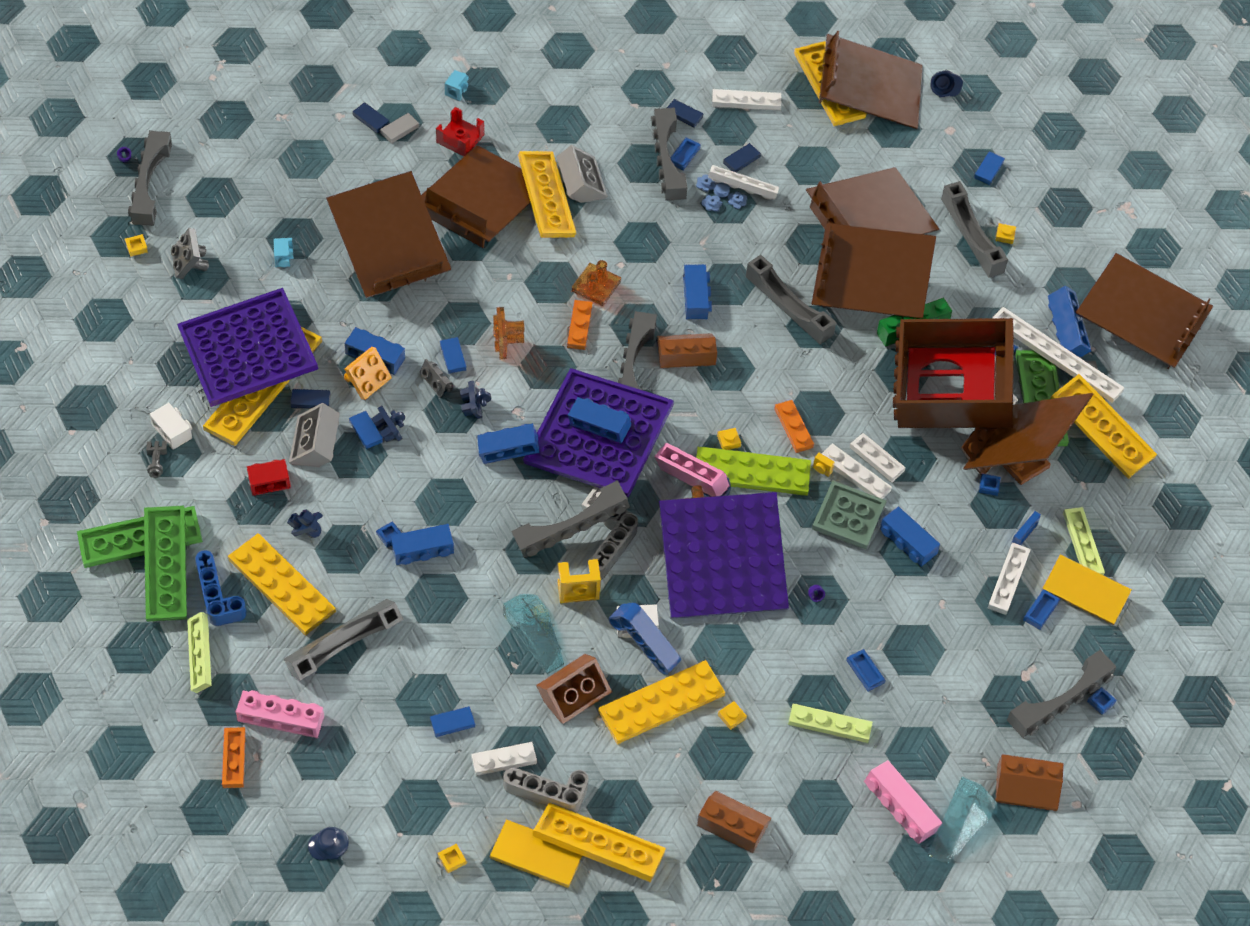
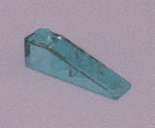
(534, 627)
(965, 816)

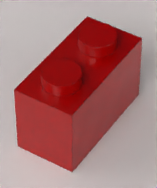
(268, 477)

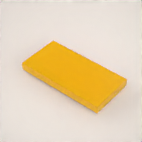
(1087, 589)
(533, 855)

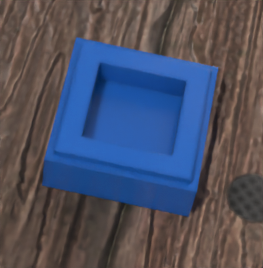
(989, 484)
(385, 532)
(1101, 700)

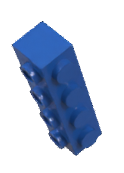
(1069, 325)

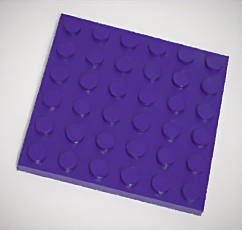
(247, 347)
(591, 457)
(723, 555)

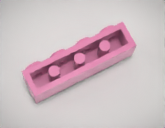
(691, 470)
(280, 713)
(902, 802)

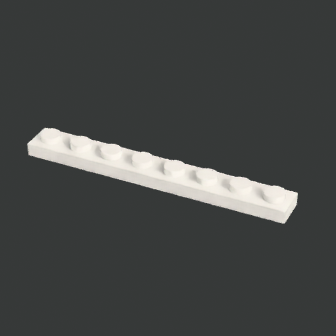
(1062, 357)

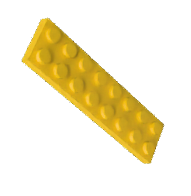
(238, 415)

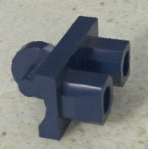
(477, 398)
(391, 431)
(305, 523)

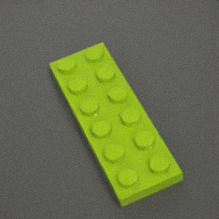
(760, 470)

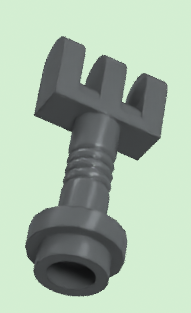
(155, 469)

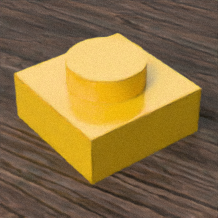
(1005, 233)
(136, 245)
(729, 439)
(823, 464)
(732, 715)
(452, 858)

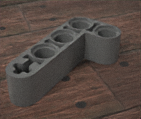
(613, 546)

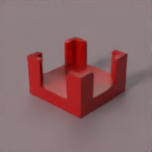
(459, 134)

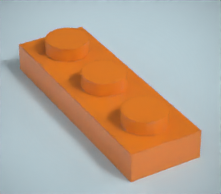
(579, 324)
(794, 426)
(233, 757)

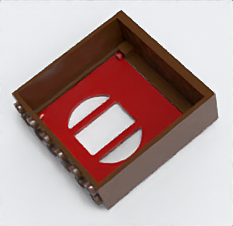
(970, 346)

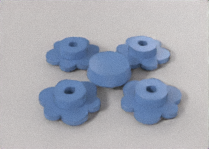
(722, 190)

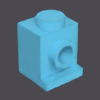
(456, 85)
(283, 252)

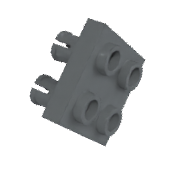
(187, 254)

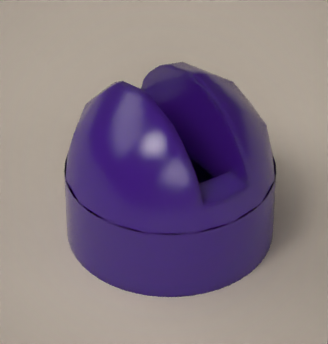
(127, 152)
(820, 591)

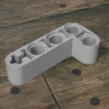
(544, 786)

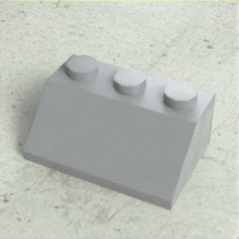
(581, 175)
(314, 436)

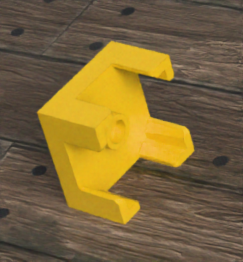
(579, 587)

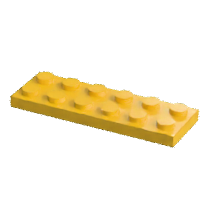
(811, 61)
(546, 194)
(1108, 429)
(281, 584)
(661, 702)
(599, 842)

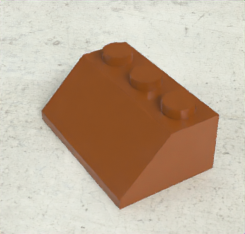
(687, 350)
(574, 688)
(1029, 782)
(733, 821)

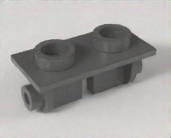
(432, 375)

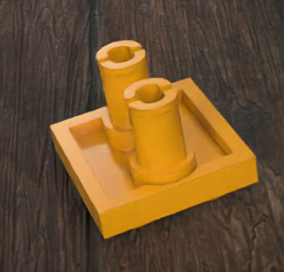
(367, 373)

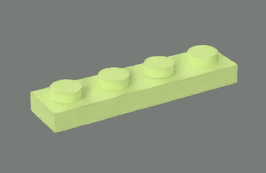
(1083, 539)
(199, 652)
(830, 723)

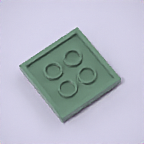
(849, 515)

